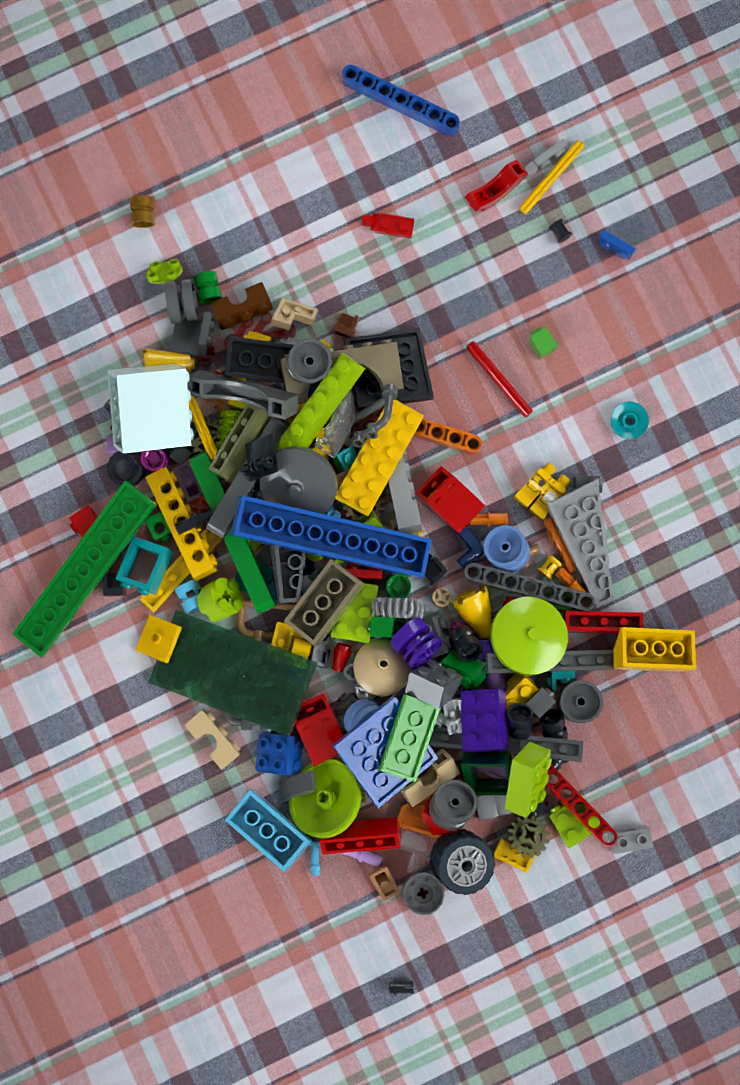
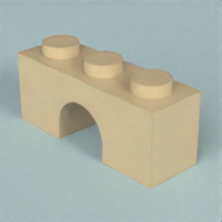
(226, 750)
(439, 772)

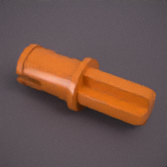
(490, 519)
(568, 580)

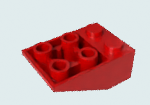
(449, 499)
(318, 729)

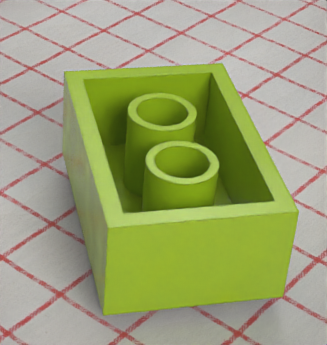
(355, 620)
(528, 779)

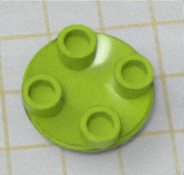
(164, 271)

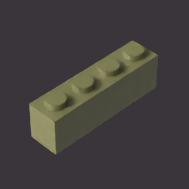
(233, 451)

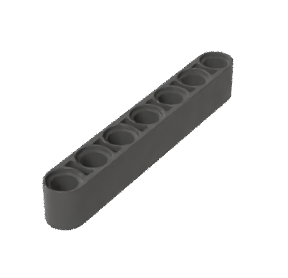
(223, 517)
(521, 580)

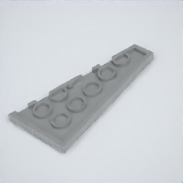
(583, 532)

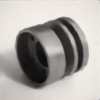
(432, 899)

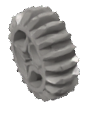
(398, 608)

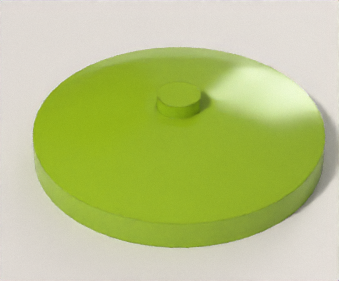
(529, 636)
(332, 804)

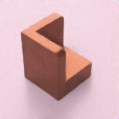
(346, 325)

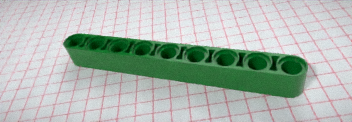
(239, 548)

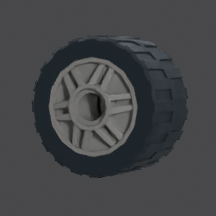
(462, 862)

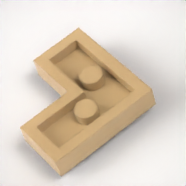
(290, 311)

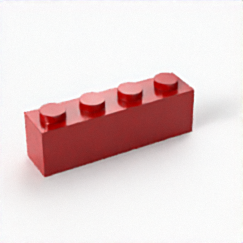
(601, 622)
(365, 836)

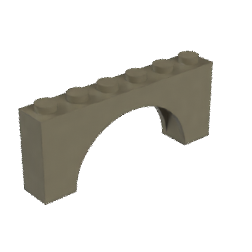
(379, 359)

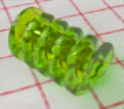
(230, 418)

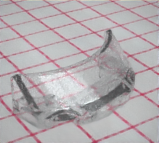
(339, 427)

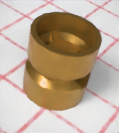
(142, 211)

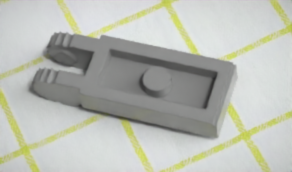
(544, 159)

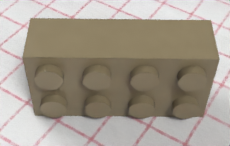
(324, 602)

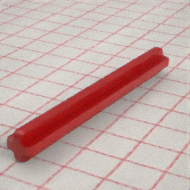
(499, 379)

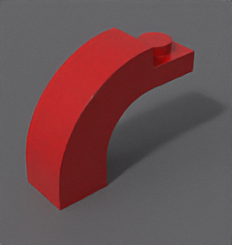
(498, 187)

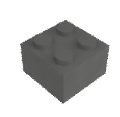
(433, 684)

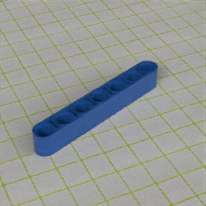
(396, 92)

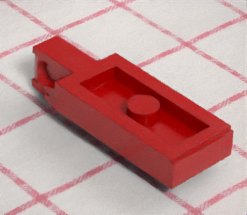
(389, 224)

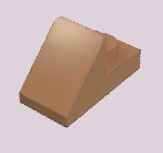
(384, 882)

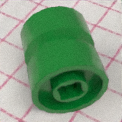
(207, 288)
(398, 586)

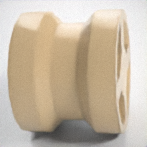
(441, 595)

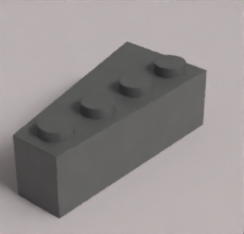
(287, 573)

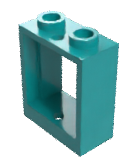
(157, 573)

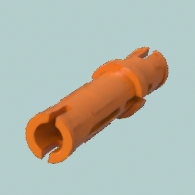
(561, 548)

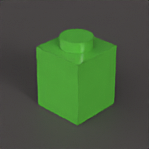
(542, 342)

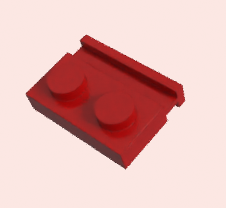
(369, 574)

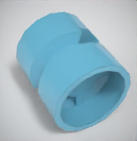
(189, 604)

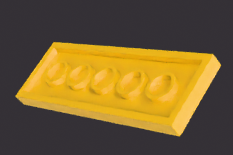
(378, 460)

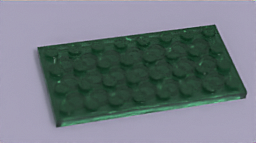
(235, 674)

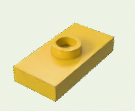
(507, 855)

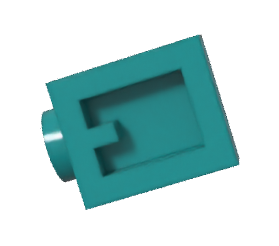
(564, 677)

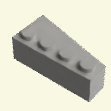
(402, 499)

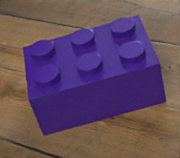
(484, 720)

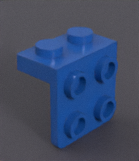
(279, 754)

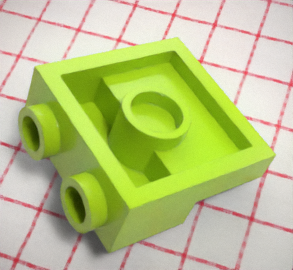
(568, 826)

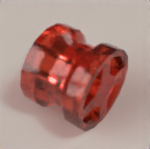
(198, 505)

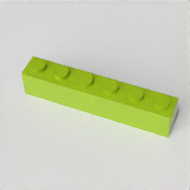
(322, 403)

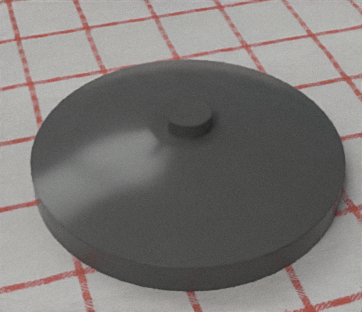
(302, 481)

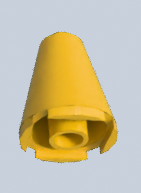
(158, 357)
(475, 610)

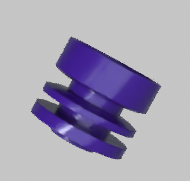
(415, 643)

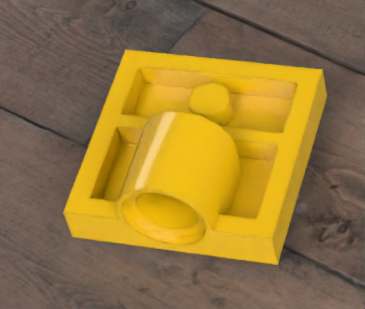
(290, 640)

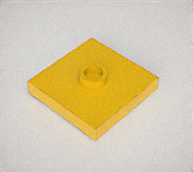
(158, 638)

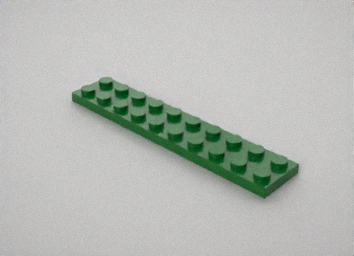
(84, 568)

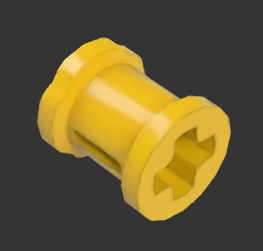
(549, 566)

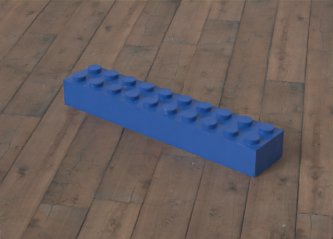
(330, 537)

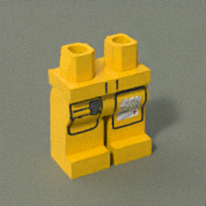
(544, 485)

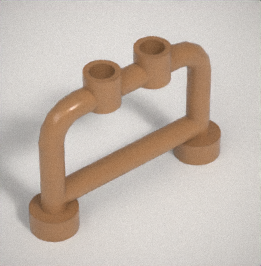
(258, 634)

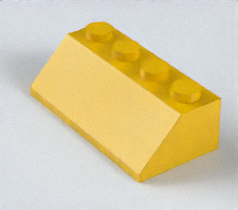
(655, 650)

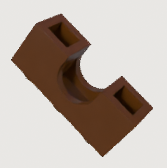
(254, 305)

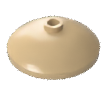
(378, 679)

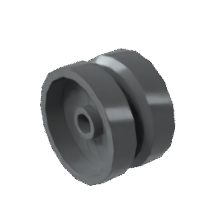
(183, 300)
(297, 363)
(590, 695)
(452, 805)

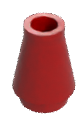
(340, 656)

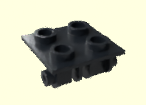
(260, 458)

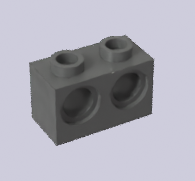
(541, 701)

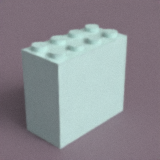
(150, 408)

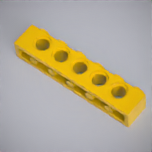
(158, 482)

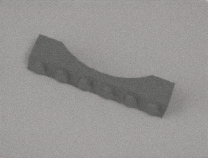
(271, 400)

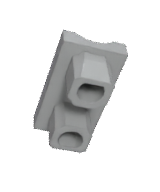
(453, 716)

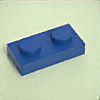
(611, 242)

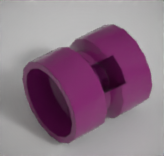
(155, 459)

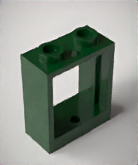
(486, 759)

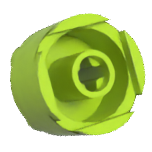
(220, 599)

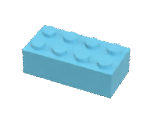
(268, 830)

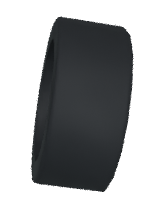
(115, 458)

